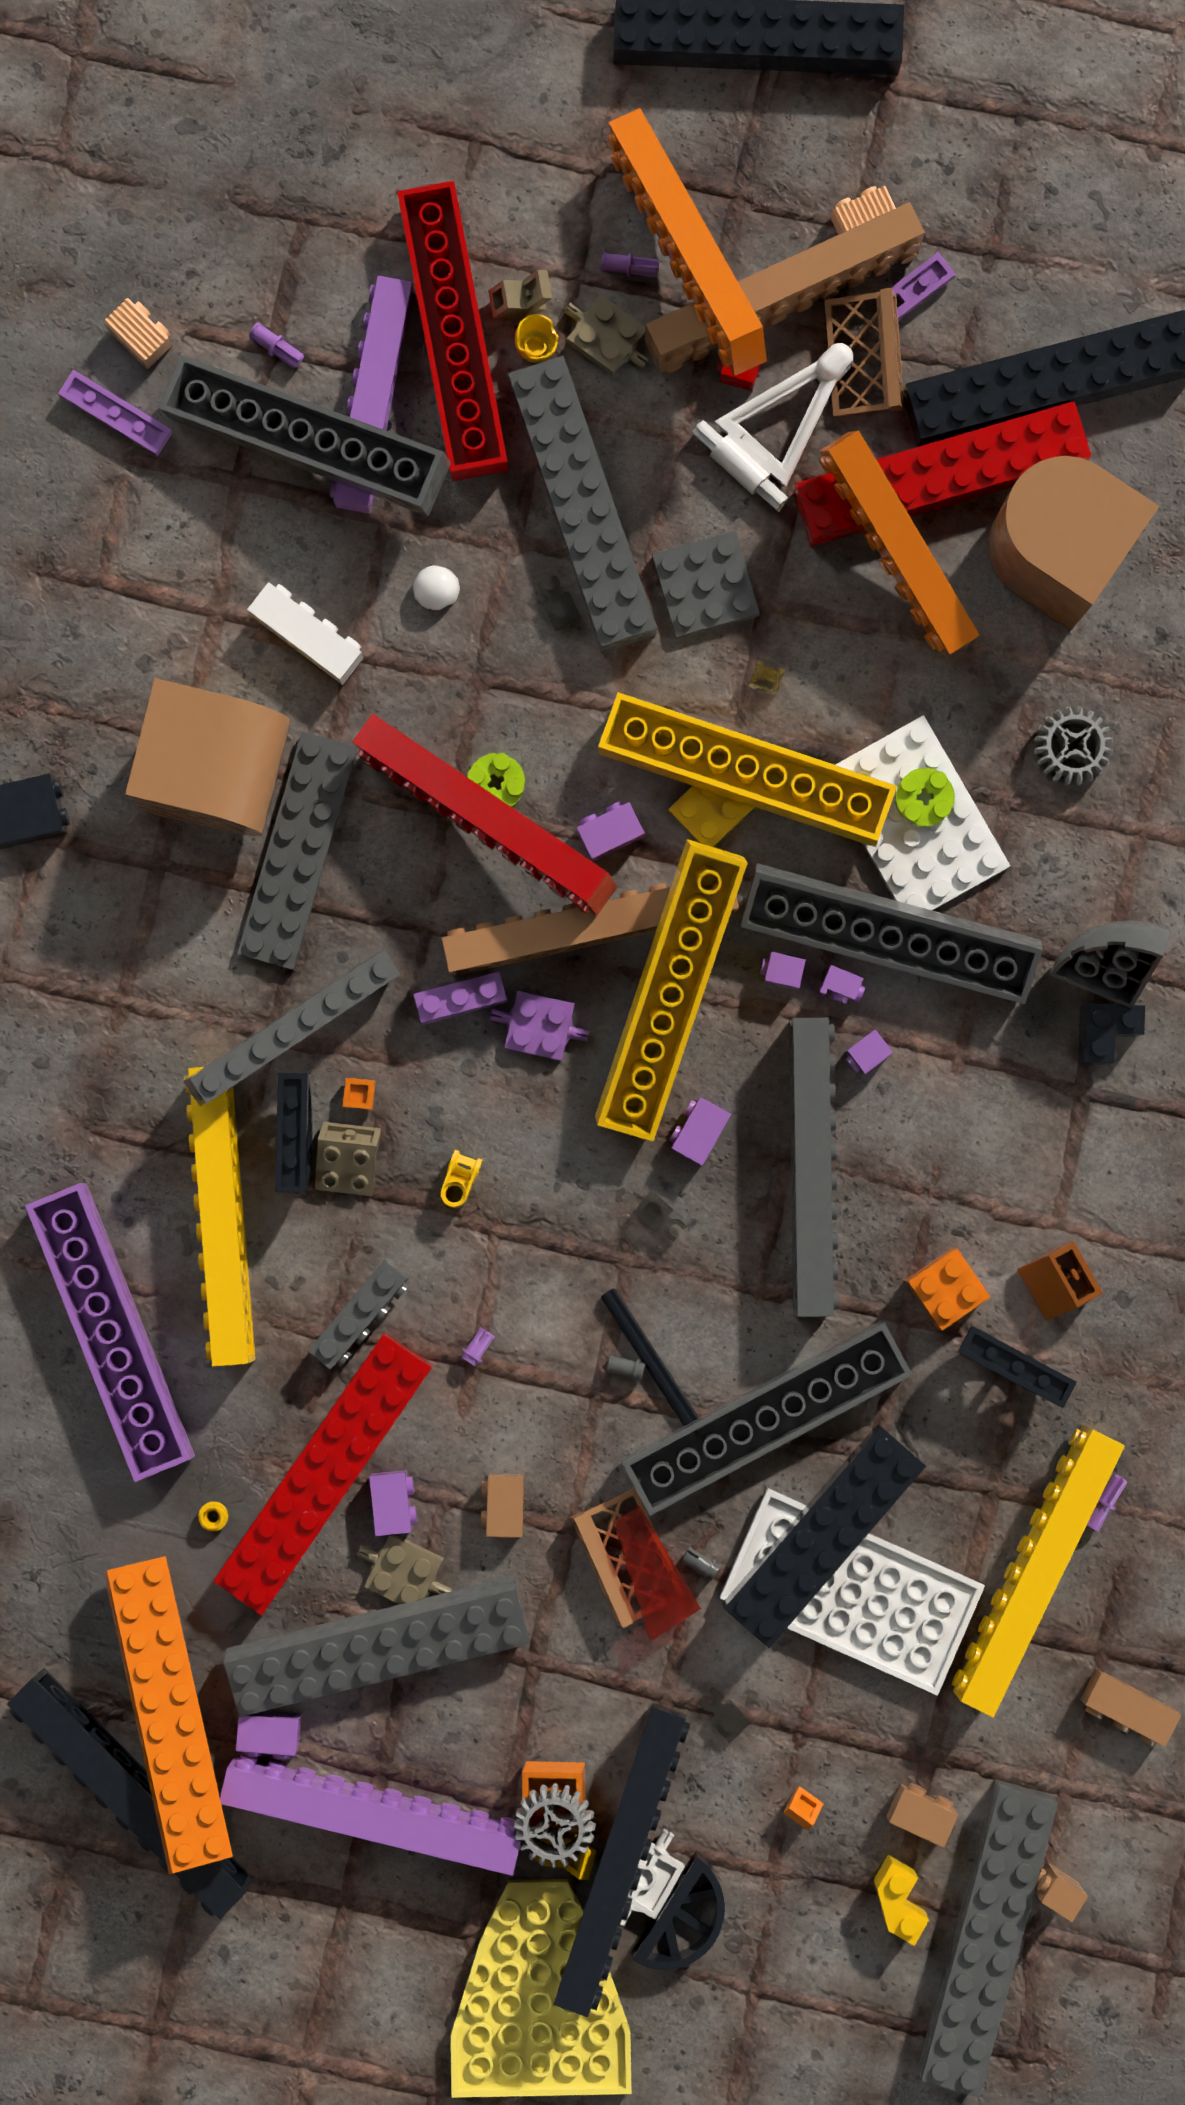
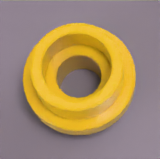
(204, 1520)

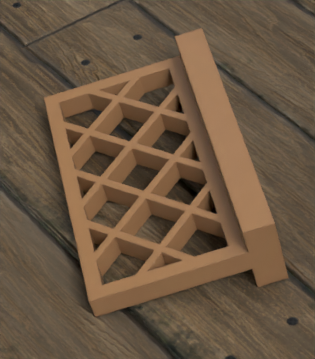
(889, 350)
(600, 1560)

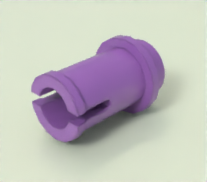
(477, 1347)

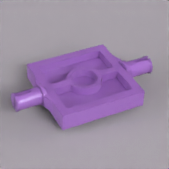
(539, 1025)

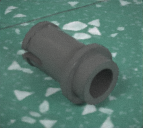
(626, 1368)
(700, 1564)

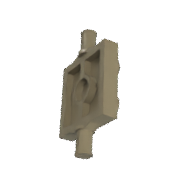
(606, 335)
(403, 1571)

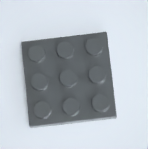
(705, 584)

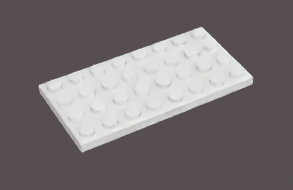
(877, 1605)

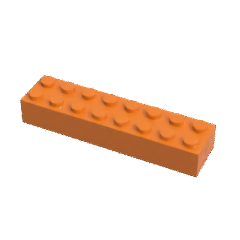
(898, 542)

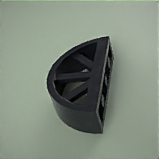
(293, 1132)
(1017, 1367)
(681, 1895)

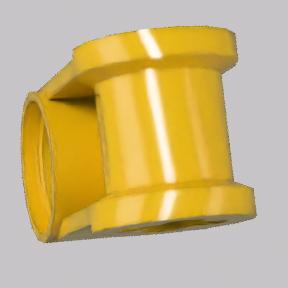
(460, 1177)

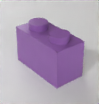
(610, 831)
(700, 1130)
(392, 1502)
(270, 1734)

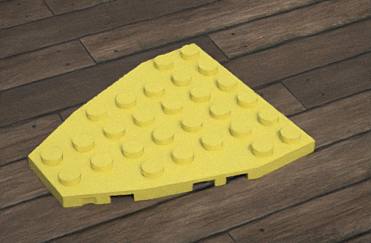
(506, 2026)

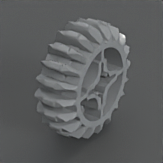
(1080, 755)
(577, 1816)

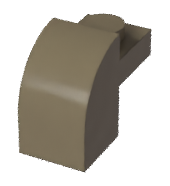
(521, 298)

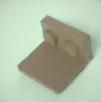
(347, 1158)

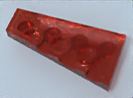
(655, 1578)

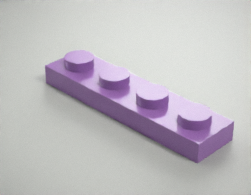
(115, 413)

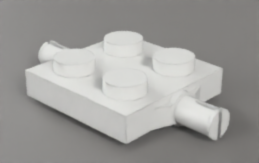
(657, 1878)

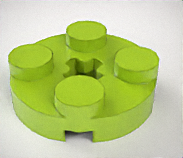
(504, 767)
(915, 811)

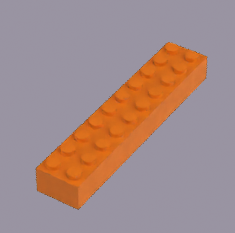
(687, 243)
(167, 1715)

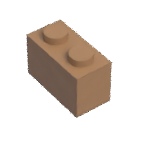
(504, 1505)
(922, 1814)
(1060, 1892)

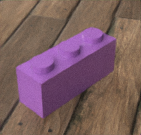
(460, 998)

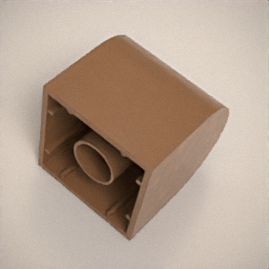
(1065, 535)
(207, 758)

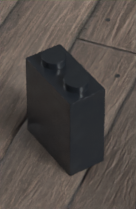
(31, 811)

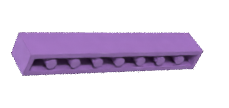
(377, 371)

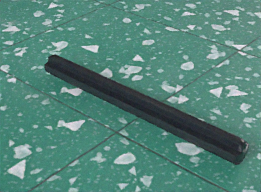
(650, 1357)

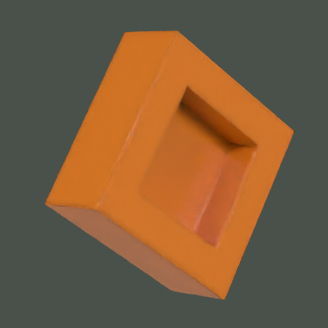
(359, 1093)
(803, 1808)

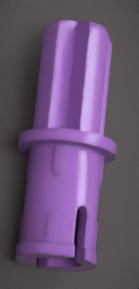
(629, 264)
(276, 345)
(1106, 1502)

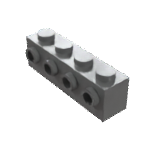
(358, 1314)

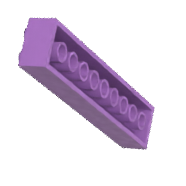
(110, 1331)
(371, 1813)

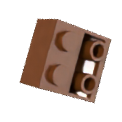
(1060, 1280)

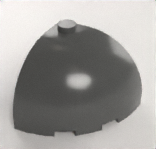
(1113, 959)

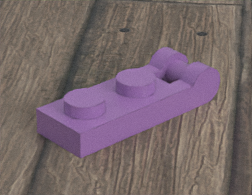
(922, 283)

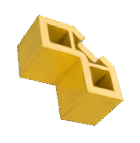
(893, 1886)

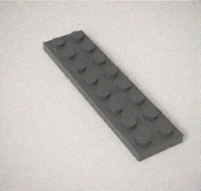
(297, 850)

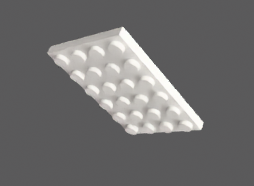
(932, 862)

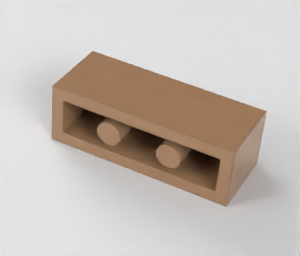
(1130, 1708)

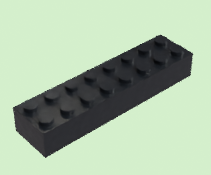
(823, 1536)

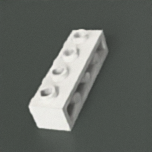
(305, 632)

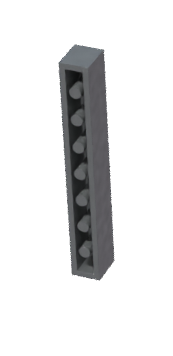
(291, 1028)

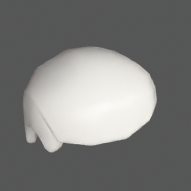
(436, 587)

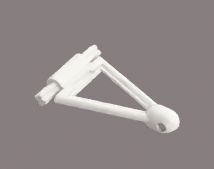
(745, 457)

